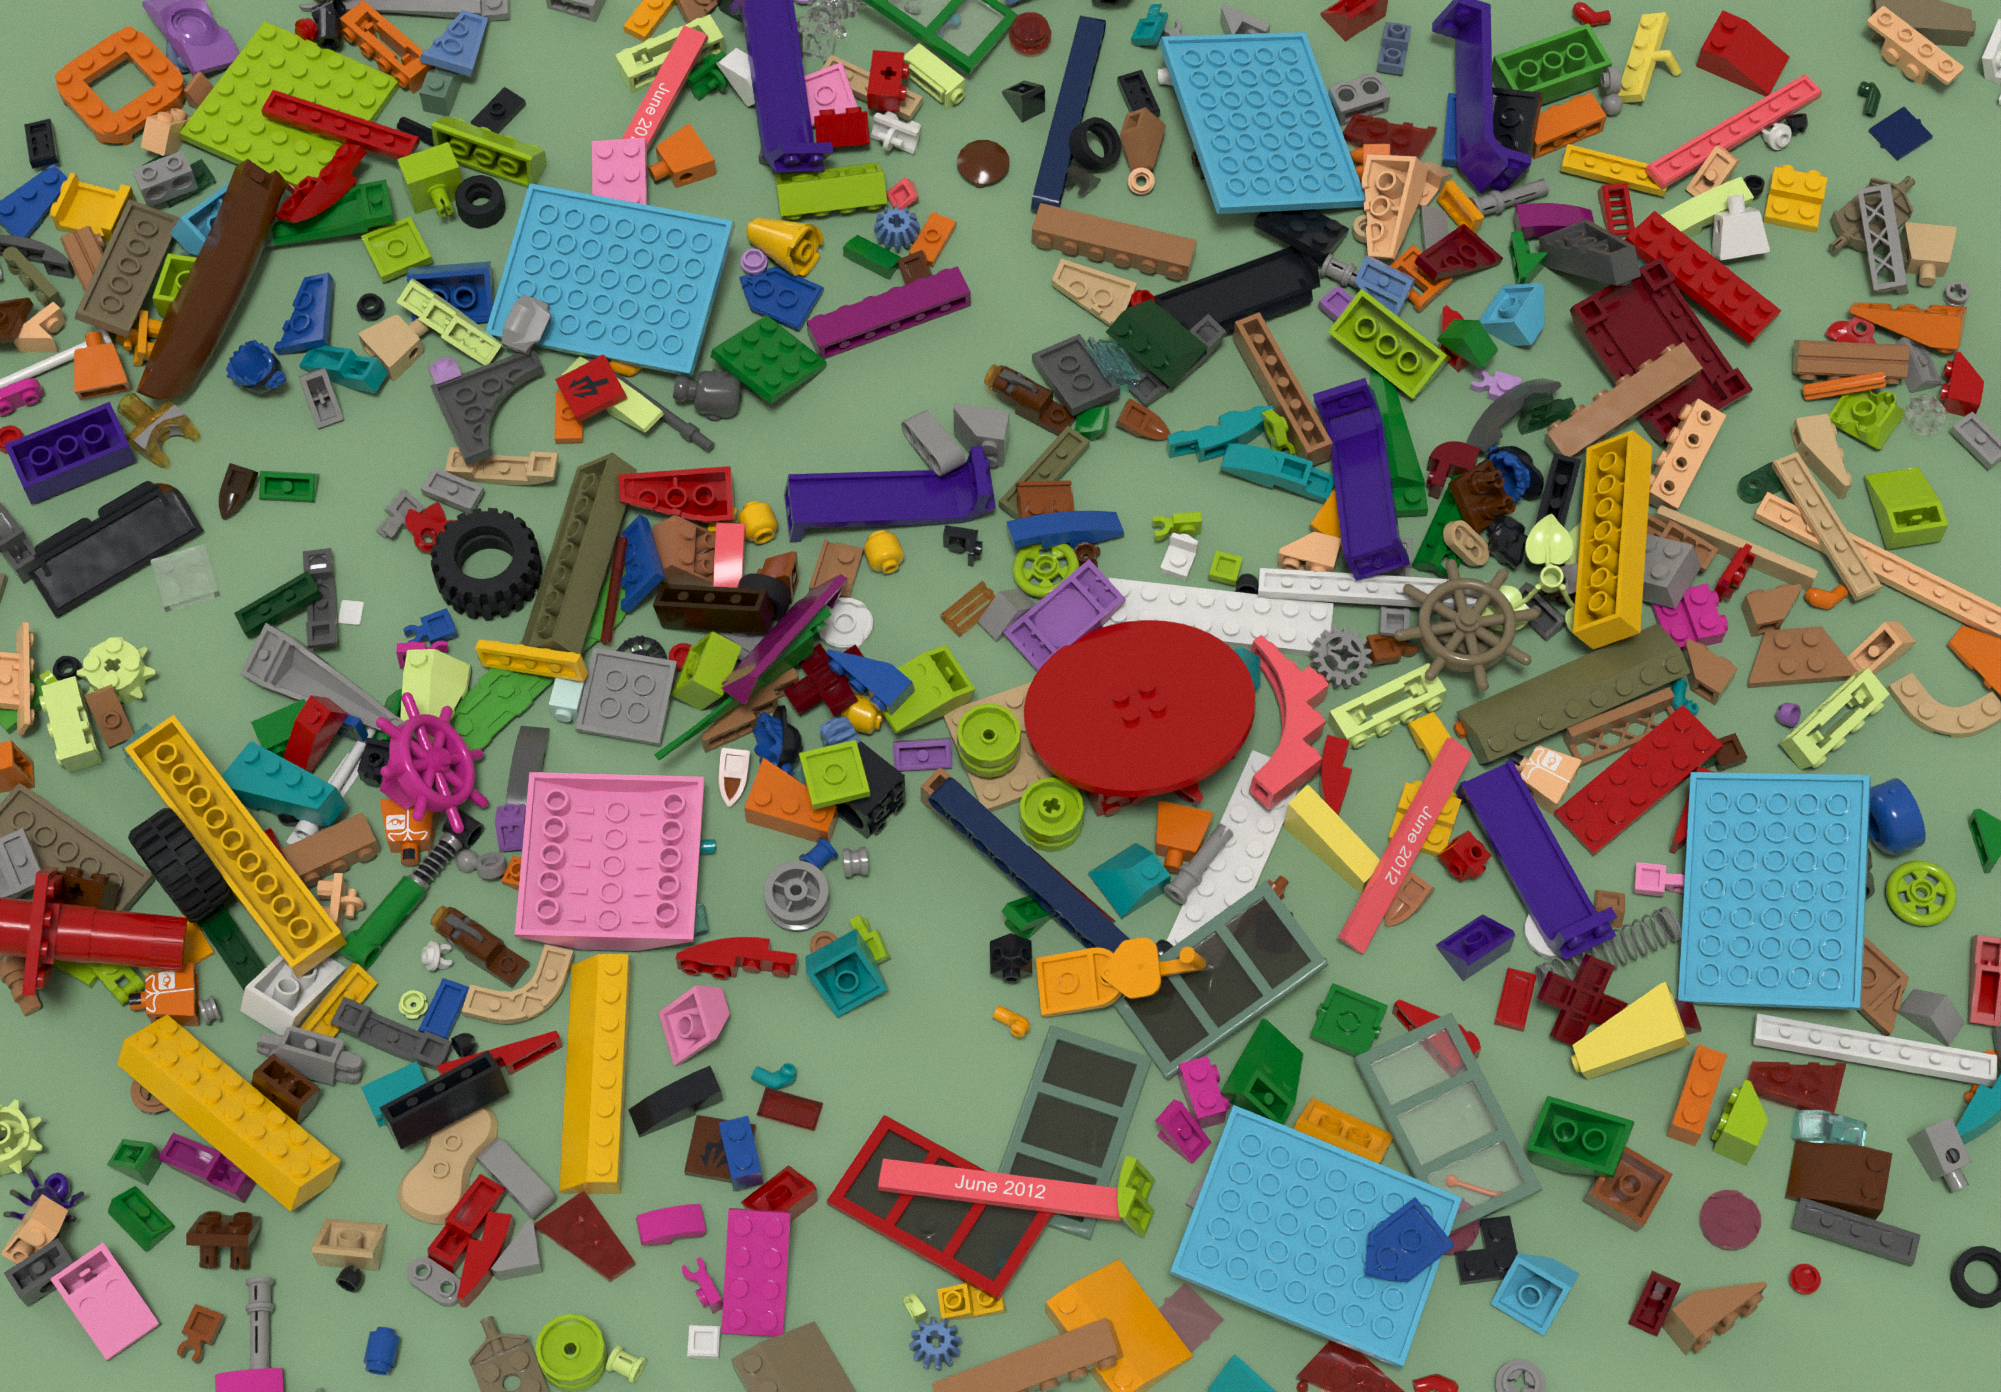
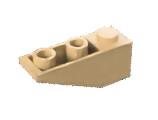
(1817, 445)

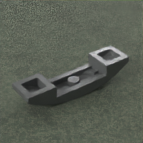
(38, 252)
(1152, 388)
(1486, 430)
(322, 612)
(527, 757)
(389, 1035)

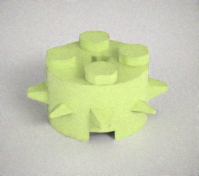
(117, 664)
(20, 1140)

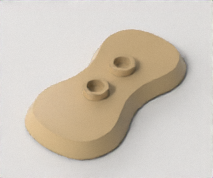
(444, 1169)

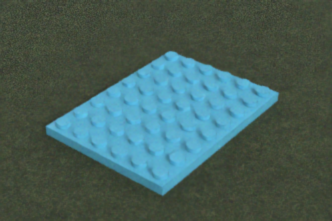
(1262, 122)
(615, 277)
(1775, 890)
(1289, 1233)

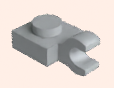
(397, 512)

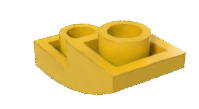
(1429, 734)
(967, 1302)

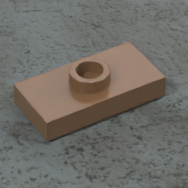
(109, 715)

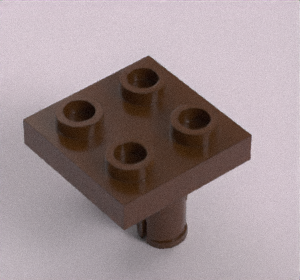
(1481, 495)
(230, 1231)

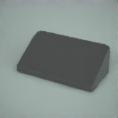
(1550, 618)

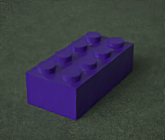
(70, 453)

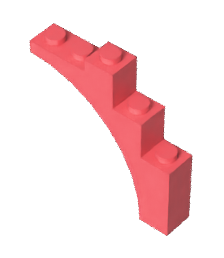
(1296, 695)

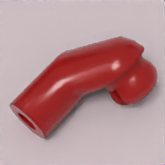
(1587, 15)
(1435, 1382)

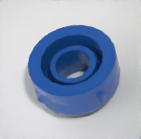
(1895, 818)

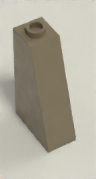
(1934, 19)

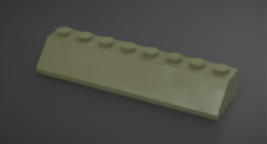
(578, 557)
(1572, 693)

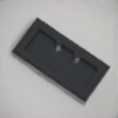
(1137, 92)
(499, 111)
(41, 143)

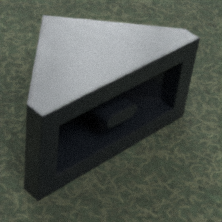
(1026, 99)

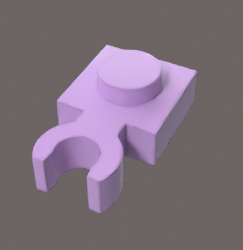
(1494, 385)

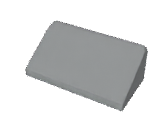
(1433, 225)
(1921, 369)

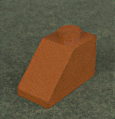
(784, 568)

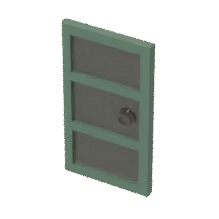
(1252, 962)
(1075, 1116)

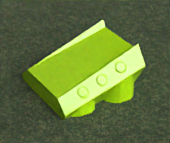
(1867, 416)

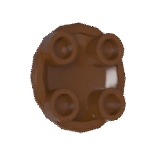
(983, 162)

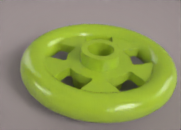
(1032, 552)
(1920, 870)

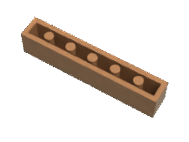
(1113, 242)
(1282, 388)
(1624, 402)
(1043, 1363)

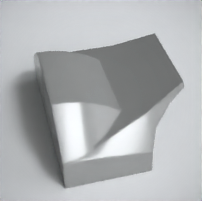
(525, 324)

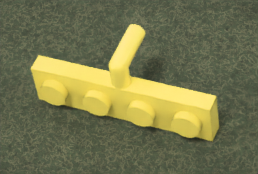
(1644, 55)

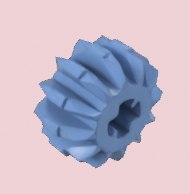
(896, 228)
(837, 731)
(924, 1347)

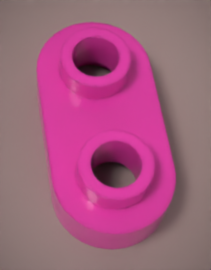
(19, 394)

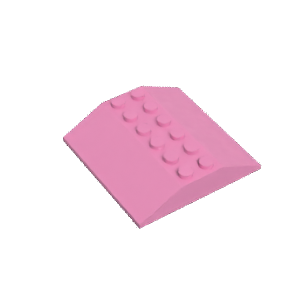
(610, 860)

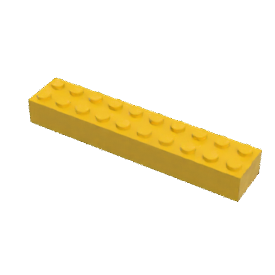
(237, 846)

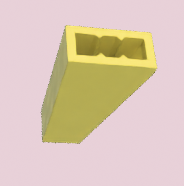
(1330, 838)
(1633, 1035)

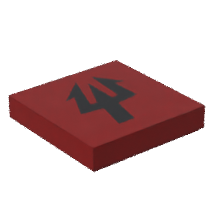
(591, 388)

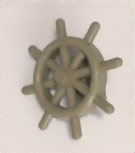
(1462, 636)

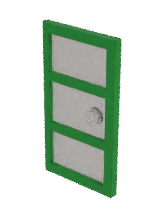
(953, 28)

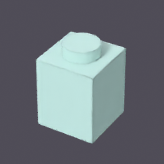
(566, 699)

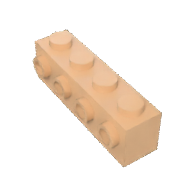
(1684, 453)

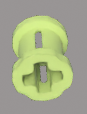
(625, 1364)

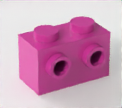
(1202, 1092)

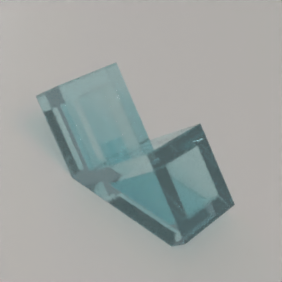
(1827, 1128)

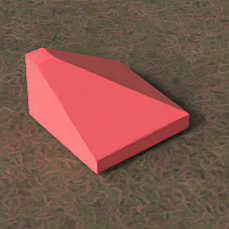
(903, 193)

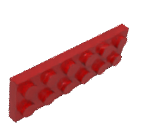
(1704, 277)
(1638, 780)

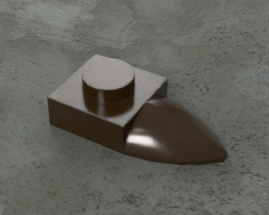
(235, 488)

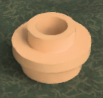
(1143, 172)

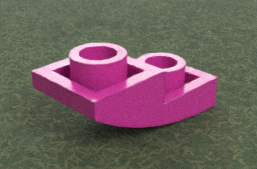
(669, 1223)
(250, 1380)

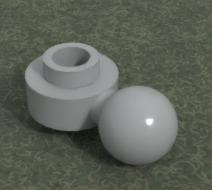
(1611, 82)
(488, 866)

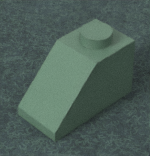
(440, 91)

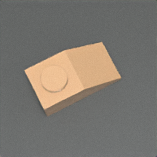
(1882, 647)

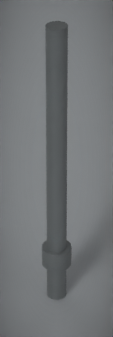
(688, 430)

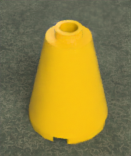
(787, 243)

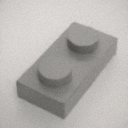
(1978, 439)
(452, 490)

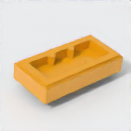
(1460, 206)

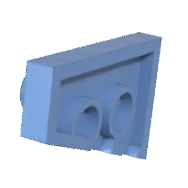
(458, 44)

